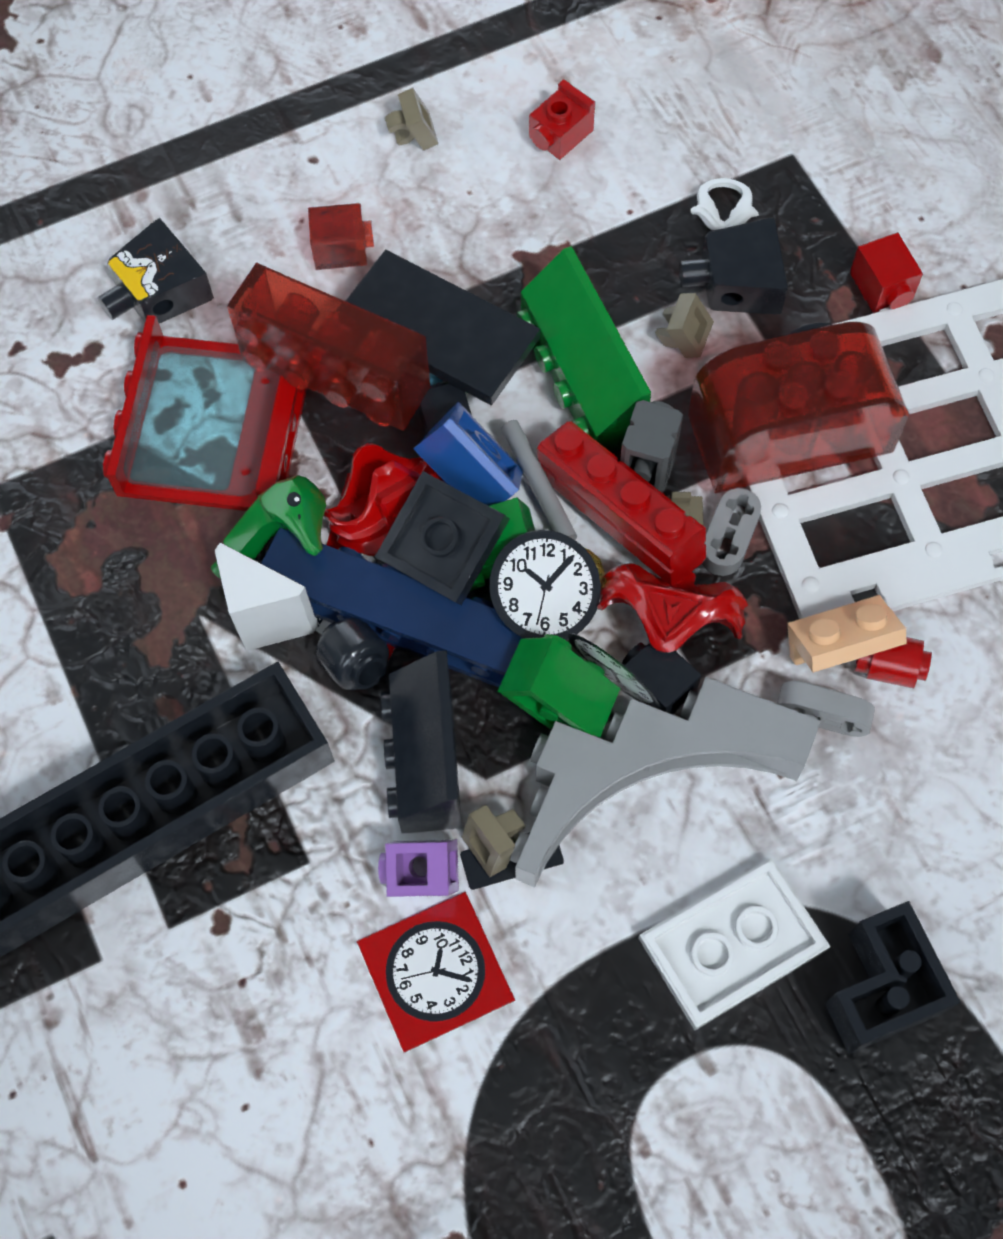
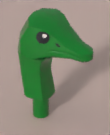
(286, 505)

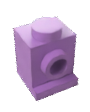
(397, 870)

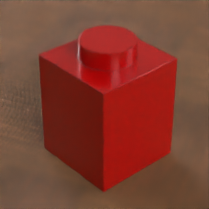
(886, 273)

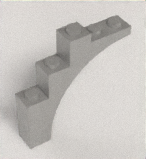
(714, 730)

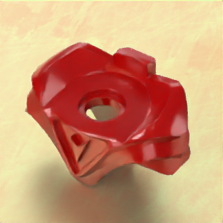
(374, 497)
(673, 612)

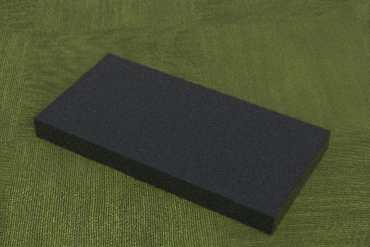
(466, 336)

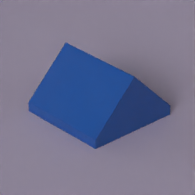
(470, 458)

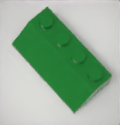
(583, 350)

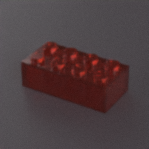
(330, 346)

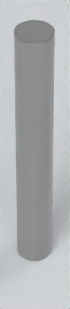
(537, 479)

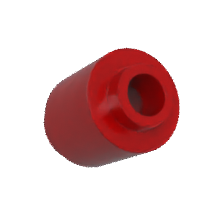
(897, 665)

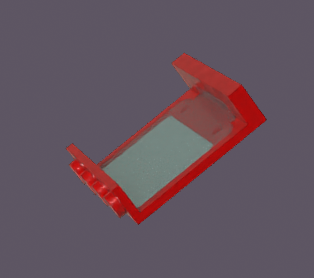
(200, 424)

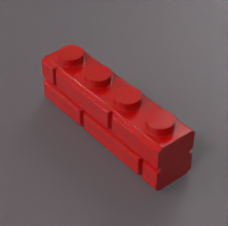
(623, 503)

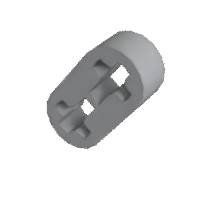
(740, 535)
(835, 709)

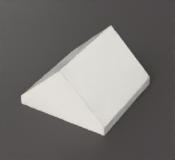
(263, 602)

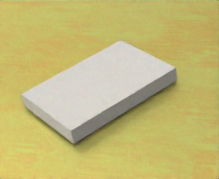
(733, 943)

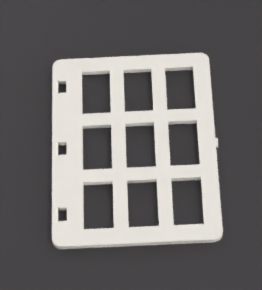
(932, 561)

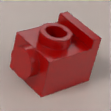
(562, 120)

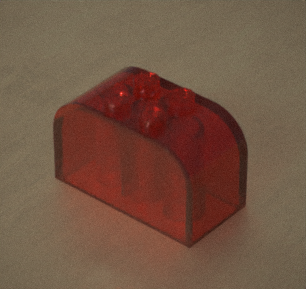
(796, 405)

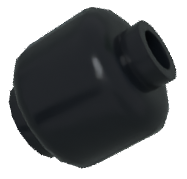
(352, 654)

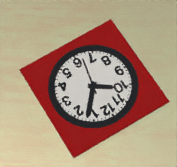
(435, 971)

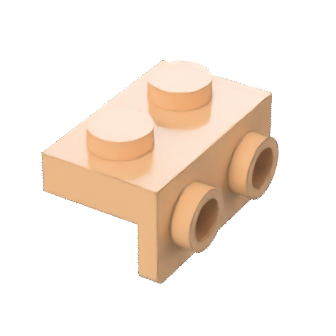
(845, 634)

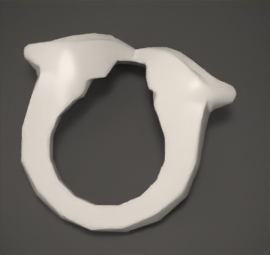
(709, 213)

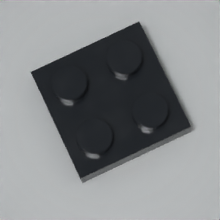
(442, 537)

